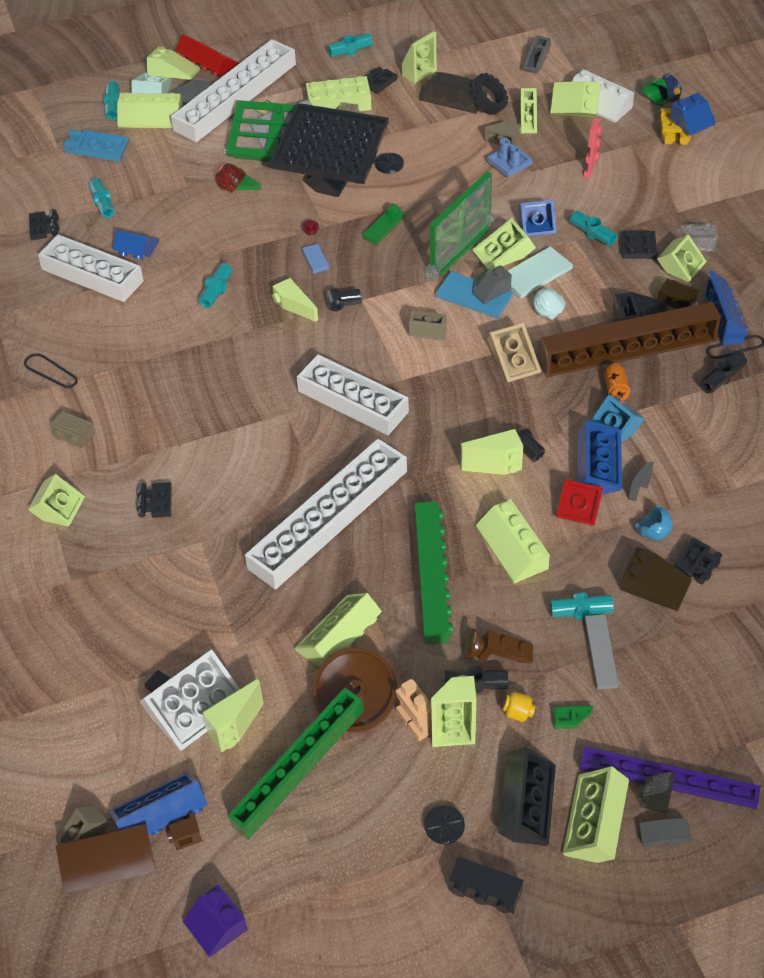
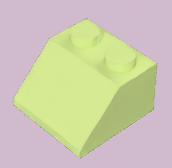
(682, 258)
(56, 501)

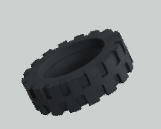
(482, 100)

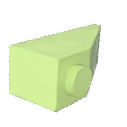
(528, 110)
(291, 298)

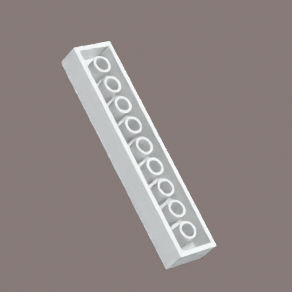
(240, 83)
(326, 513)

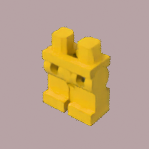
(671, 131)

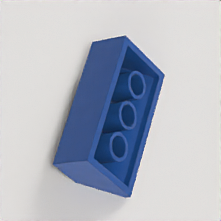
(731, 325)
(599, 456)
(161, 805)

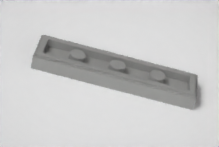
(601, 652)

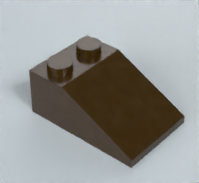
(655, 580)

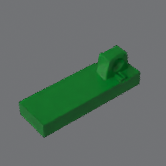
(384, 225)

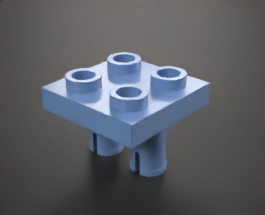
(509, 158)

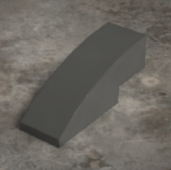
(537, 54)

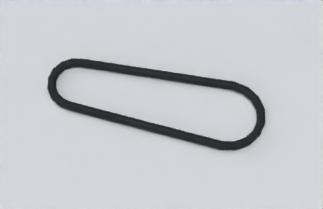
(37, 354)

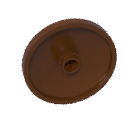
(364, 675)

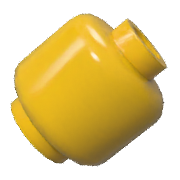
(518, 706)

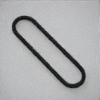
(729, 354)

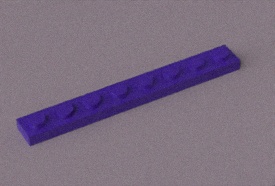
(685, 780)

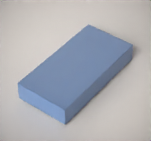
(315, 258)

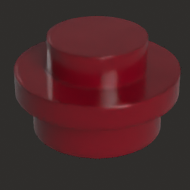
(310, 227)

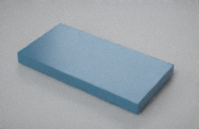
(459, 290)

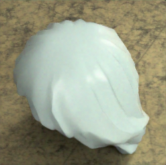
(548, 303)

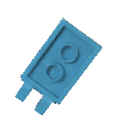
(96, 144)

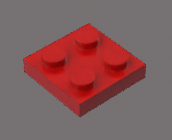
(579, 502)

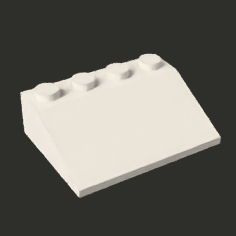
(181, 701)

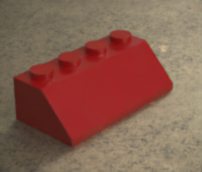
(205, 55)

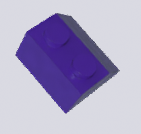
(215, 921)

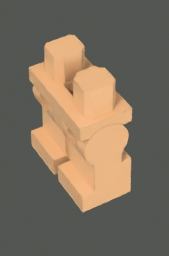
(414, 709)

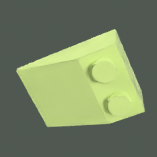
(420, 59)
(170, 64)
(576, 98)
(504, 246)
(493, 454)
(232, 716)

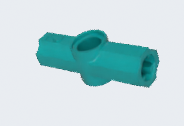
(350, 45)
(111, 99)
(101, 198)
(593, 228)
(215, 285)
(581, 606)

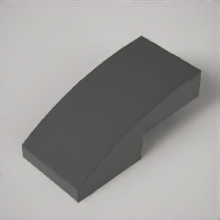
(642, 479)
(665, 831)

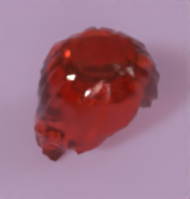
(229, 177)

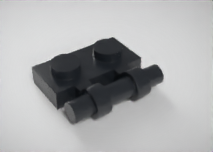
(380, 79)
(38, 224)
(161, 500)
(692, 557)

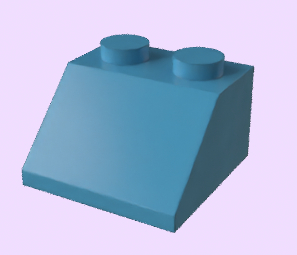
(618, 415)

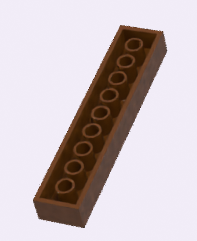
(629, 339)

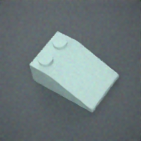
(150, 84)

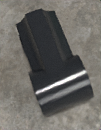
(337, 299)
(530, 445)

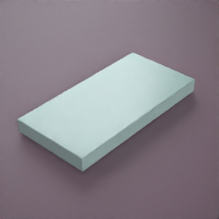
(538, 271)

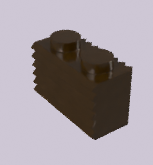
(678, 294)

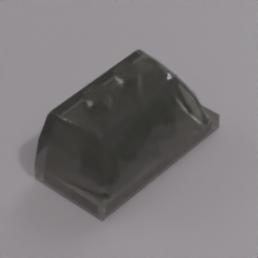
(449, 91)

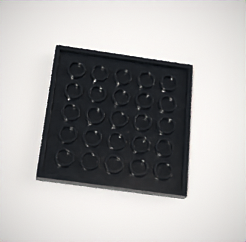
(330, 143)

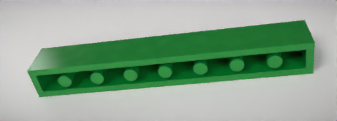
(432, 574)
(296, 763)

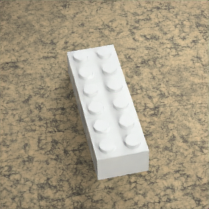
(91, 268)
(353, 394)

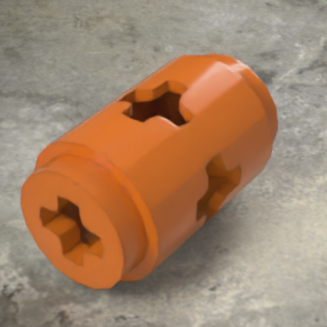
(617, 381)

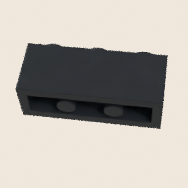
(485, 885)

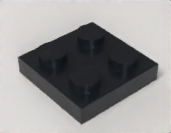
(638, 245)

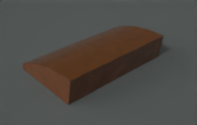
(105, 858)

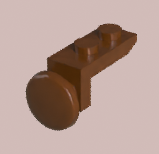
(498, 645)

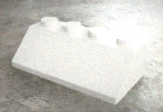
(613, 100)

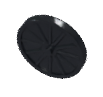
(389, 163)
(444, 824)

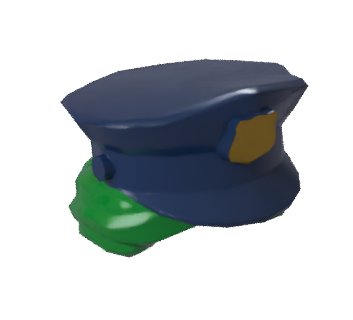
(663, 89)

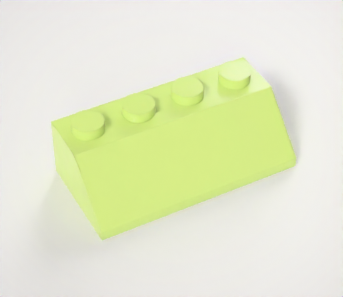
(147, 109)
(513, 542)
(339, 628)
(454, 713)
(596, 815)

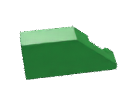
(249, 184)
(570, 716)

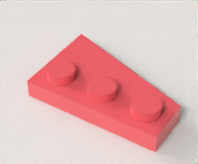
(593, 145)

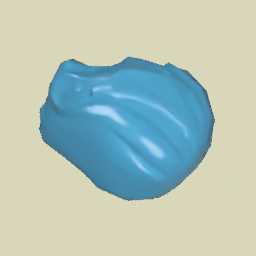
(656, 525)

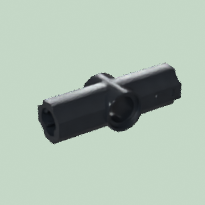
(723, 372)
(487, 678)

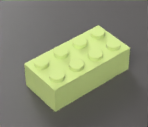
(345, 90)

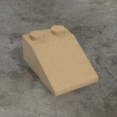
(514, 352)

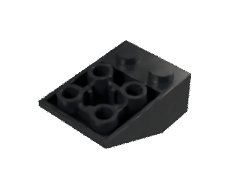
(634, 305)

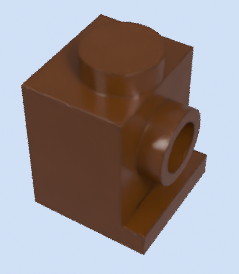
(184, 832)

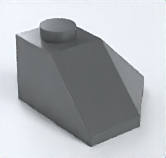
(192, 89)
(492, 284)

